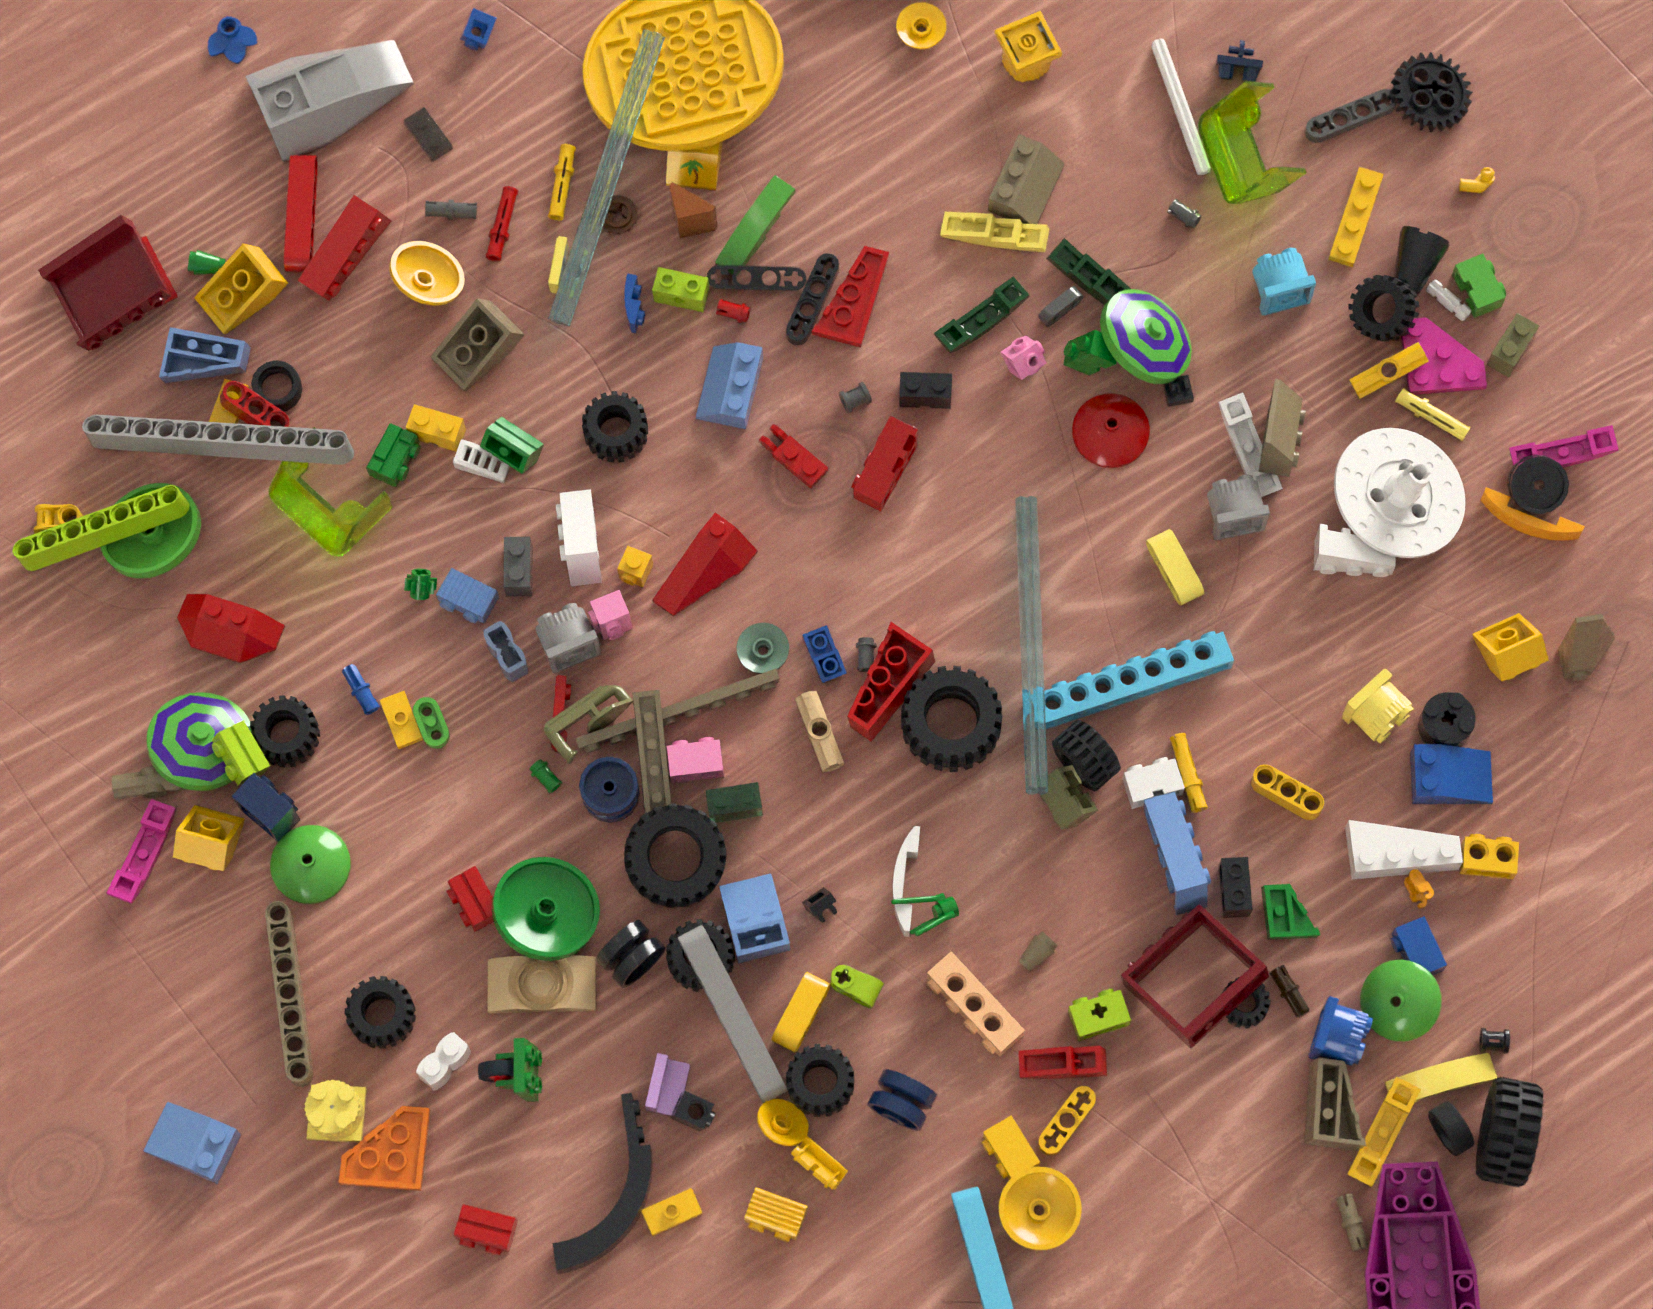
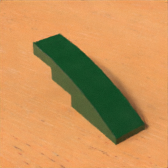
(1086, 272)

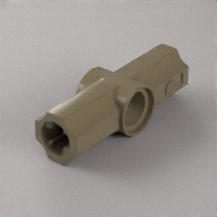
(144, 783)

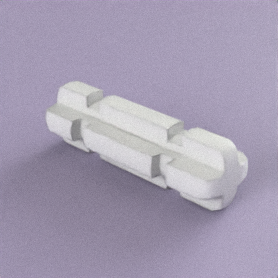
(1448, 300)

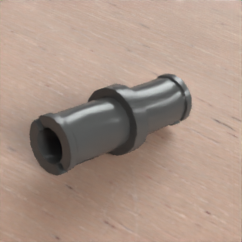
(450, 209)

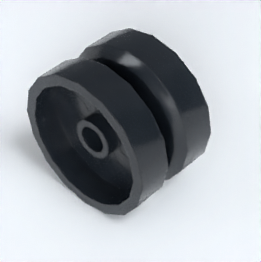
(1534, 468)
(630, 953)

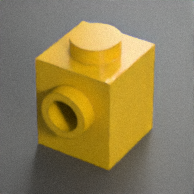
(635, 567)

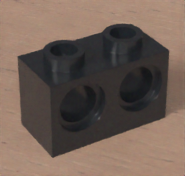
(1235, 887)

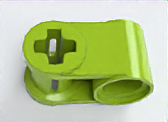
(860, 988)

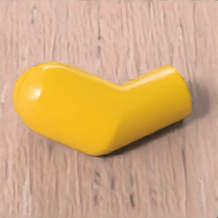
(1480, 183)

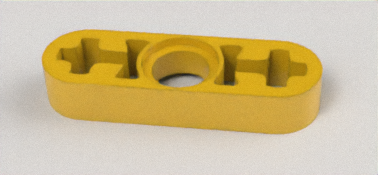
(1073, 1100)

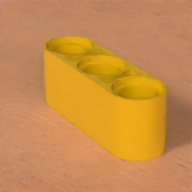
(1281, 780)
(801, 1012)

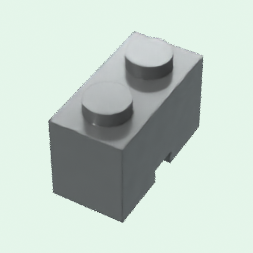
(518, 566)

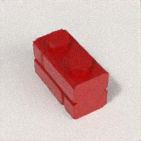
(473, 897)
(485, 1229)

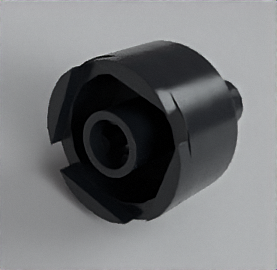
(1452, 708)

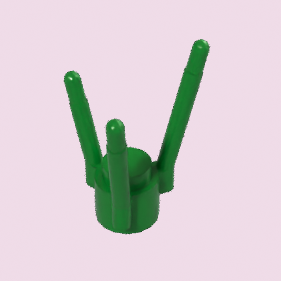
(942, 910)

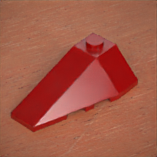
(710, 560)

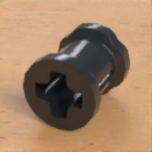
(1485, 1044)

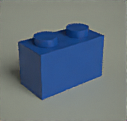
(1418, 945)

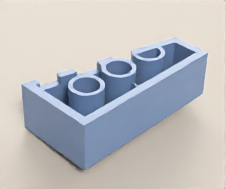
(1177, 851)

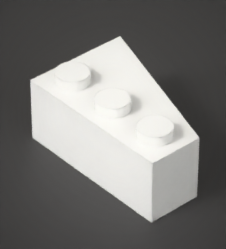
(579, 537)
(1348, 554)

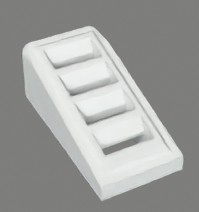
(469, 466)

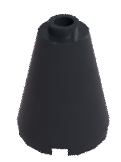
(1418, 256)

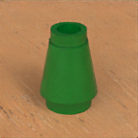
(204, 263)

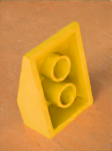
(240, 288)

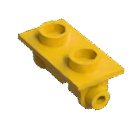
(823, 1165)

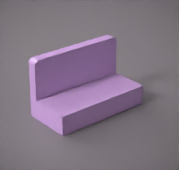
(666, 1084)

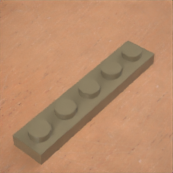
(651, 749)

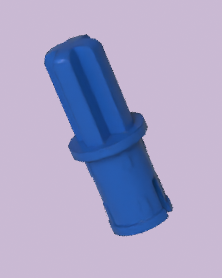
(360, 689)

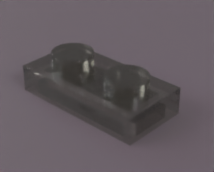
(428, 134)

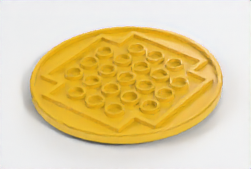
(710, 76)

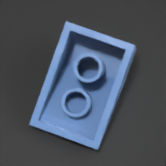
(192, 1142)

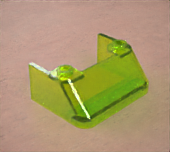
(1233, 150)
(330, 527)

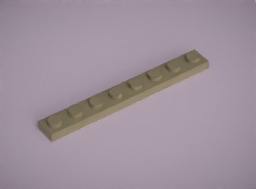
(690, 708)

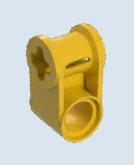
(53, 515)

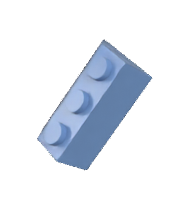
(730, 384)

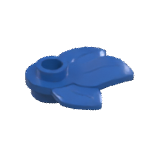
(232, 43)

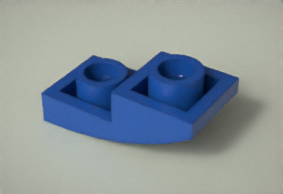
(633, 305)
(824, 654)

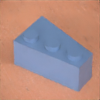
(201, 355)

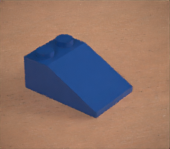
(1450, 775)

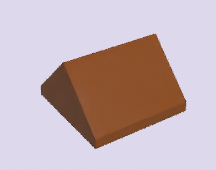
(691, 212)

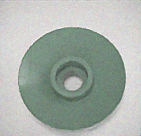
(760, 636)

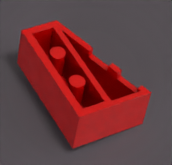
(885, 463)

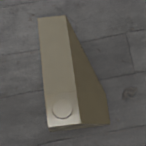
(1584, 646)

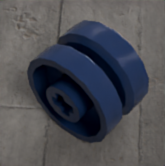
(610, 774)
(902, 1099)

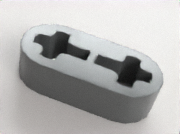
(1060, 306)

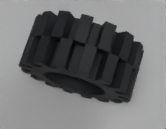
(1257, 1014)

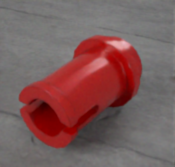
(733, 310)

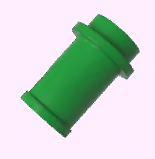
(545, 775)

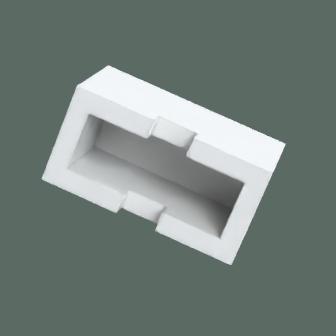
(1152, 781)

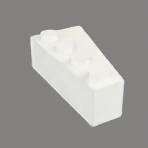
(1395, 851)

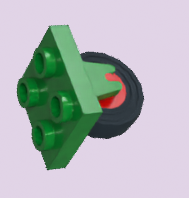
(515, 1070)

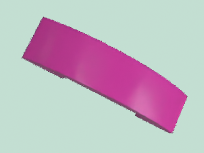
(1572, 450)
(143, 853)

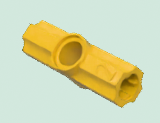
(1404, 362)

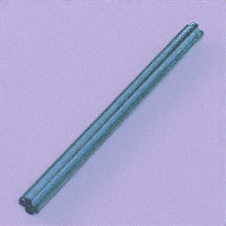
(606, 177)
(1031, 646)

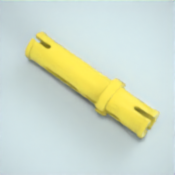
(1432, 414)

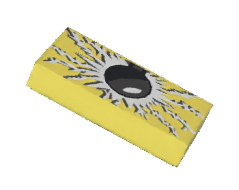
(558, 263)

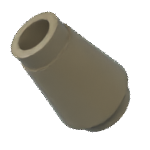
(1037, 951)

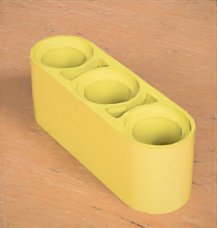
(1175, 567)

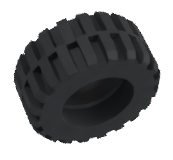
(960, 686)
(682, 819)
(1509, 1132)

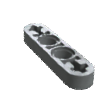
(1349, 112)

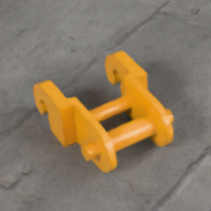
(1416, 886)

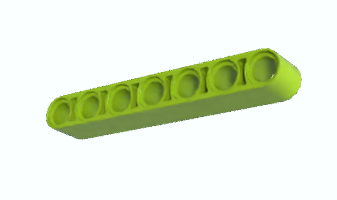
(101, 528)

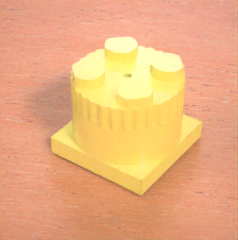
(1378, 707)
(335, 1112)

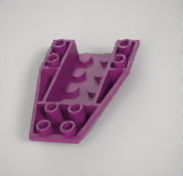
(1418, 1244)

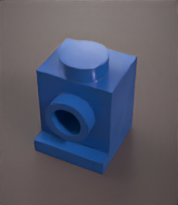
(482, 22)

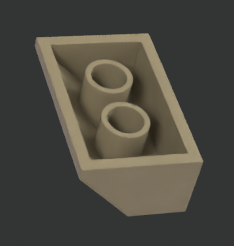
(1025, 181)
(1282, 431)

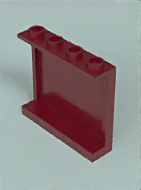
(106, 282)

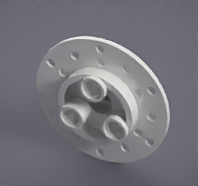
(1403, 477)

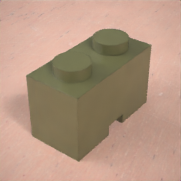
(1513, 345)
(1066, 798)

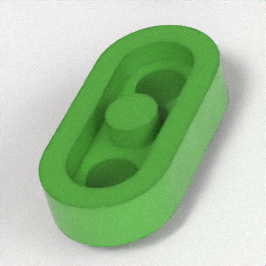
(431, 724)

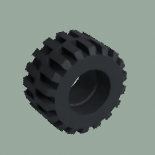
(1363, 308)
(608, 408)
(279, 711)
(1088, 753)
(675, 955)
(367, 994)
(820, 1057)

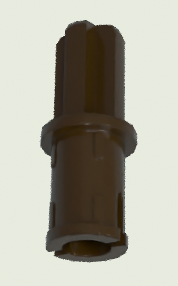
(1289, 991)

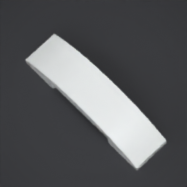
(1246, 441)
(908, 850)

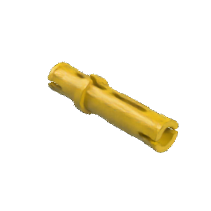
(566, 155)
(1188, 773)

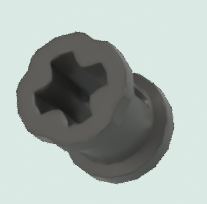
(855, 397)

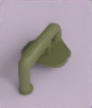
(580, 709)

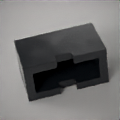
(925, 390)

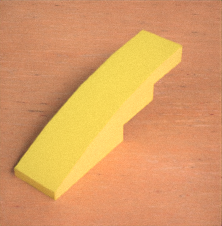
(994, 232)

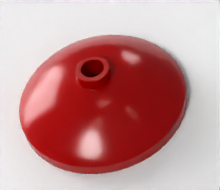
(1110, 445)

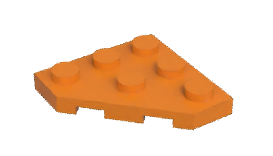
(390, 1154)

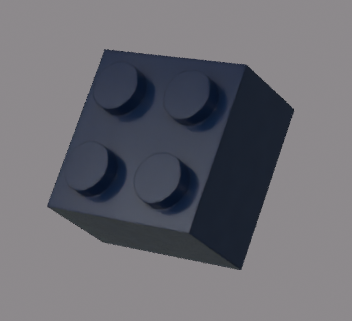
(265, 807)

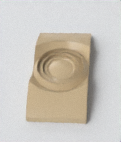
(535, 985)

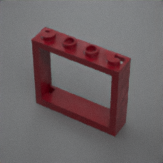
(1220, 1007)

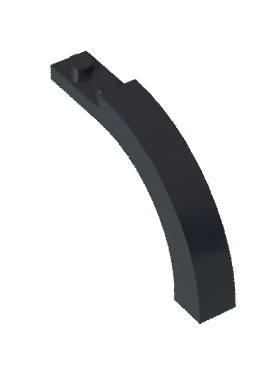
(605, 1236)

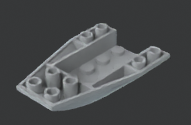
(326, 93)

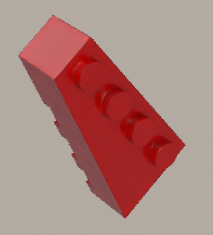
(344, 248)
(895, 668)

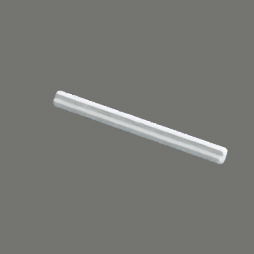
(1180, 107)

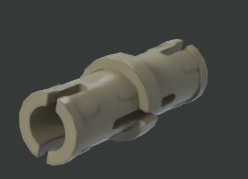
(1352, 1222)

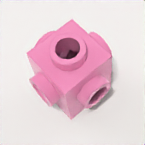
(1024, 357)

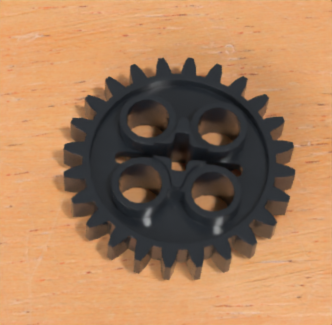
(1431, 92)

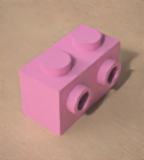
(610, 616)

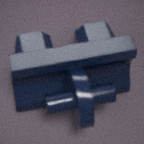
(1250, 66)

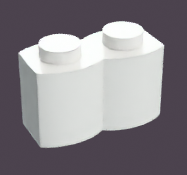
(448, 1056)

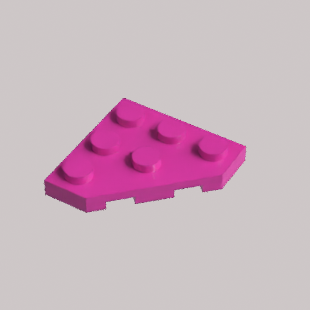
(1449, 365)

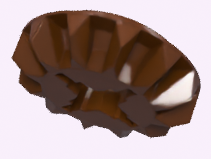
(628, 211)

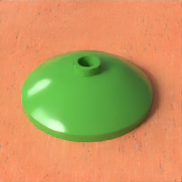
(318, 879)
(1418, 994)

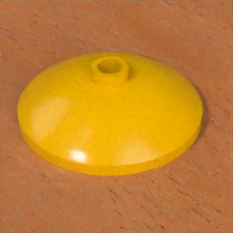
(426, 273)
(1040, 1188)

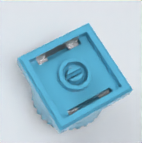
(1283, 281)

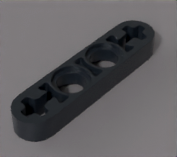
(756, 277)
(810, 298)

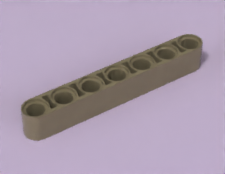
(285, 981)

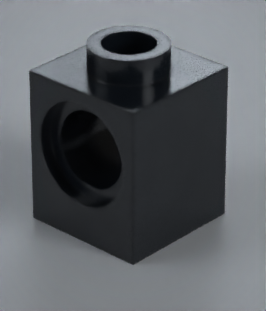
(681, 1113)

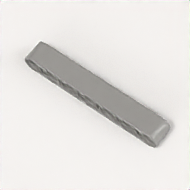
(732, 1014)

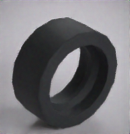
(281, 367)
(1451, 1128)

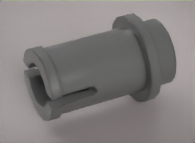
(1184, 213)
(865, 653)

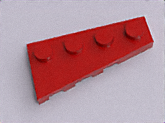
(852, 306)

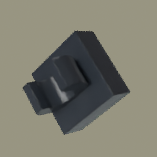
(1178, 391)
(819, 902)

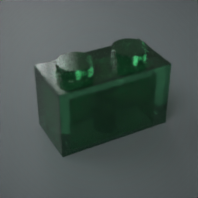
(734, 802)

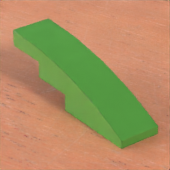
(756, 224)

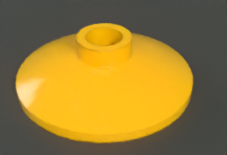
(918, 16)
(782, 1122)

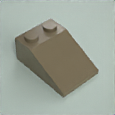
(477, 343)

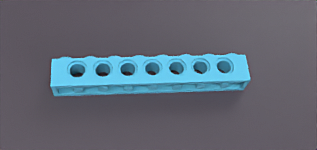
(1144, 685)

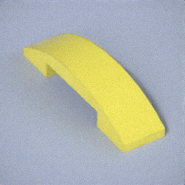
(1450, 1075)

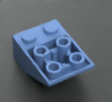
(755, 918)

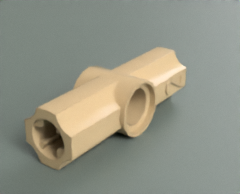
(824, 746)

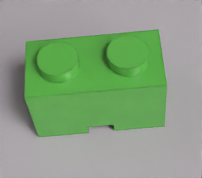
(1479, 282)

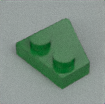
(1285, 914)

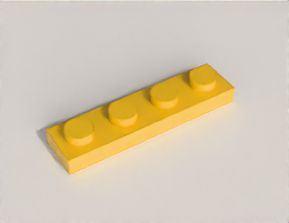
(1356, 216)

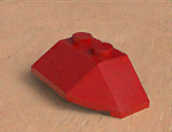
(228, 628)

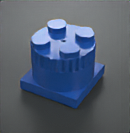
(1340, 1033)

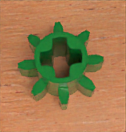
(420, 584)

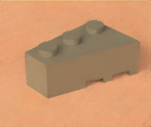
(1330, 1107)

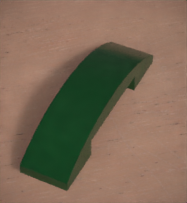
(983, 317)

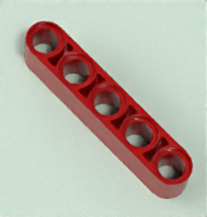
(300, 212)

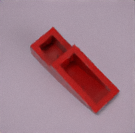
(1063, 1062)

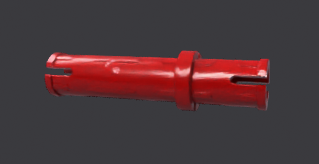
(496, 248)

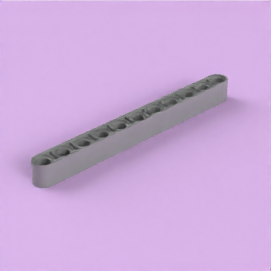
(218, 439)

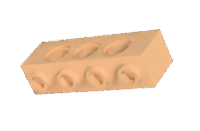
(952, 969)

